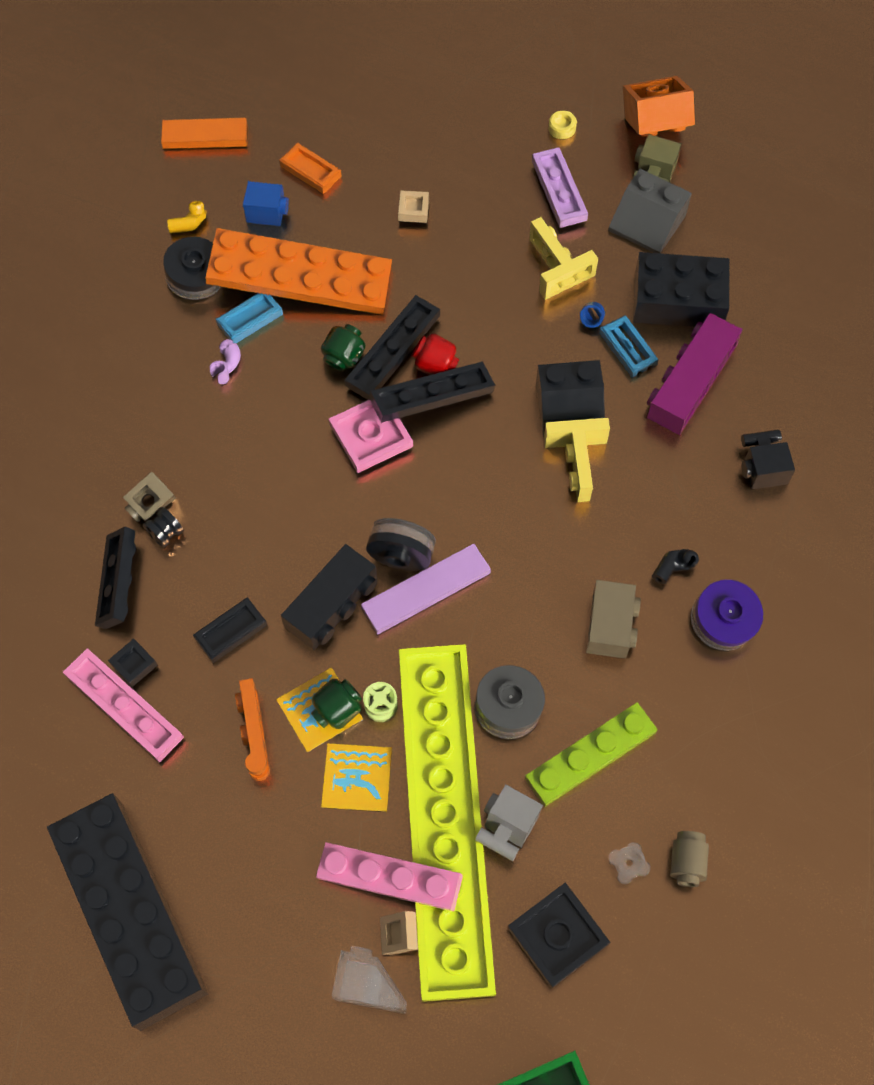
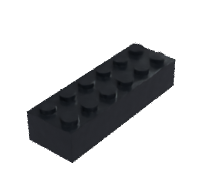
(126, 912)

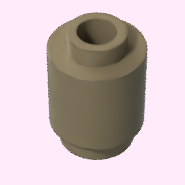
(689, 858)

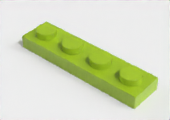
(590, 754)

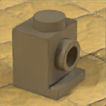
(151, 486)

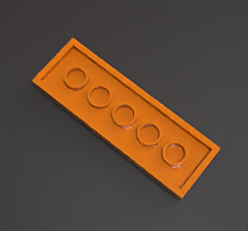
(298, 271)

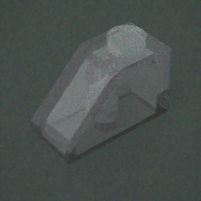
(365, 982)

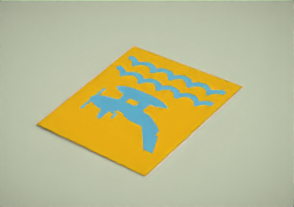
(298, 708)
(356, 777)

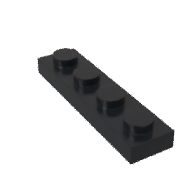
(392, 347)
(431, 391)

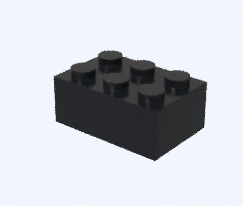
(680, 289)

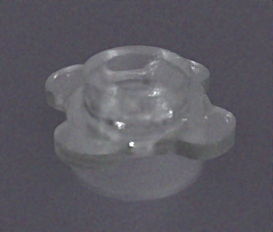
(633, 853)

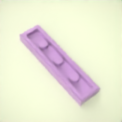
(425, 589)

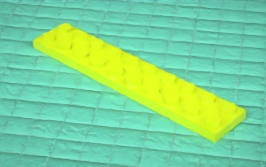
(446, 820)

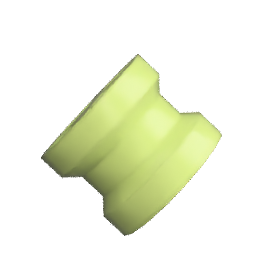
(377, 695)

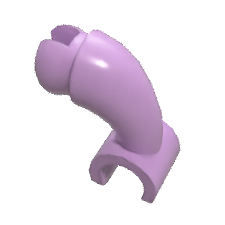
(232, 355)

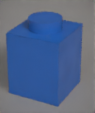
(265, 203)

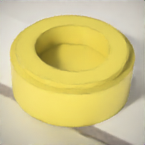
(562, 124)

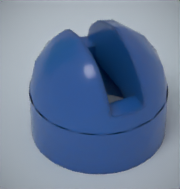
(587, 316)

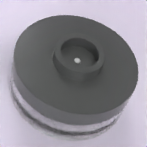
(509, 702)

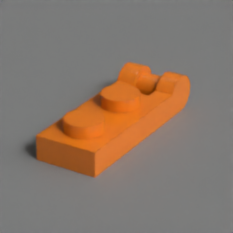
(252, 732)

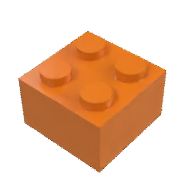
(659, 105)

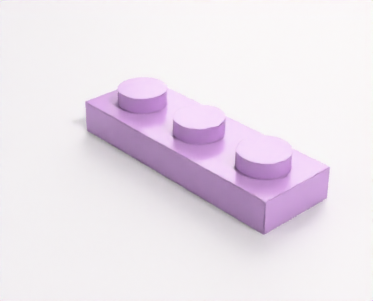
(559, 187)

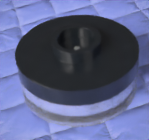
(187, 267)
(401, 544)

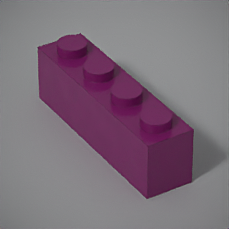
(693, 374)

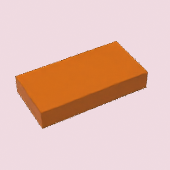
(310, 168)

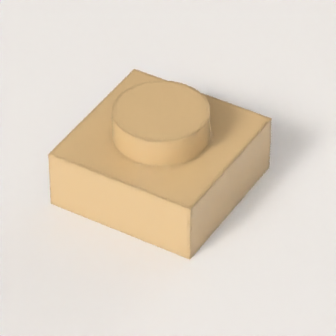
(413, 206)
(398, 933)

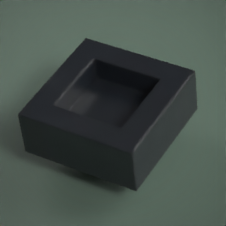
(132, 662)

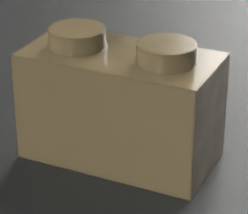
(612, 619)

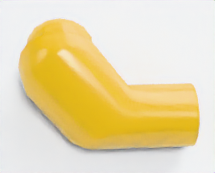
(190, 221)

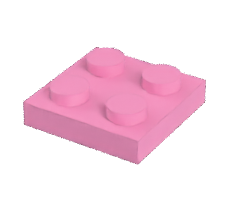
(368, 439)

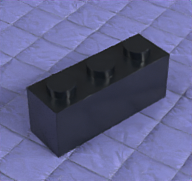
(330, 597)

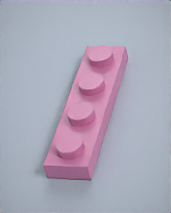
(123, 705)
(389, 876)

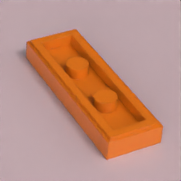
(204, 133)

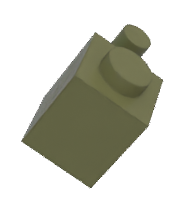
(658, 157)

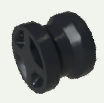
(163, 527)

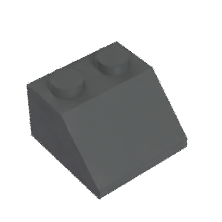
(650, 211)

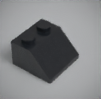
(570, 391)

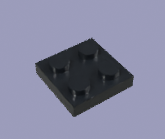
(558, 935)

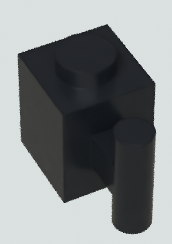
(766, 462)

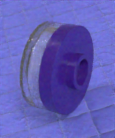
(727, 615)

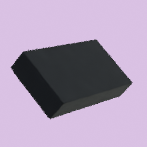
(230, 630)

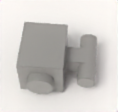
(511, 819)

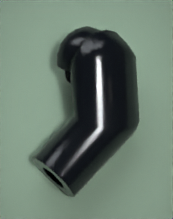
(674, 561)

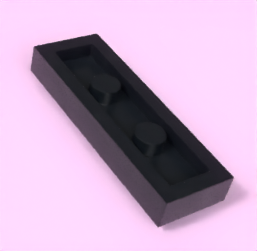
(115, 578)

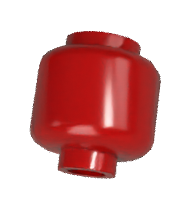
(435, 354)

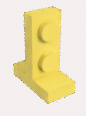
(563, 270)
(575, 437)

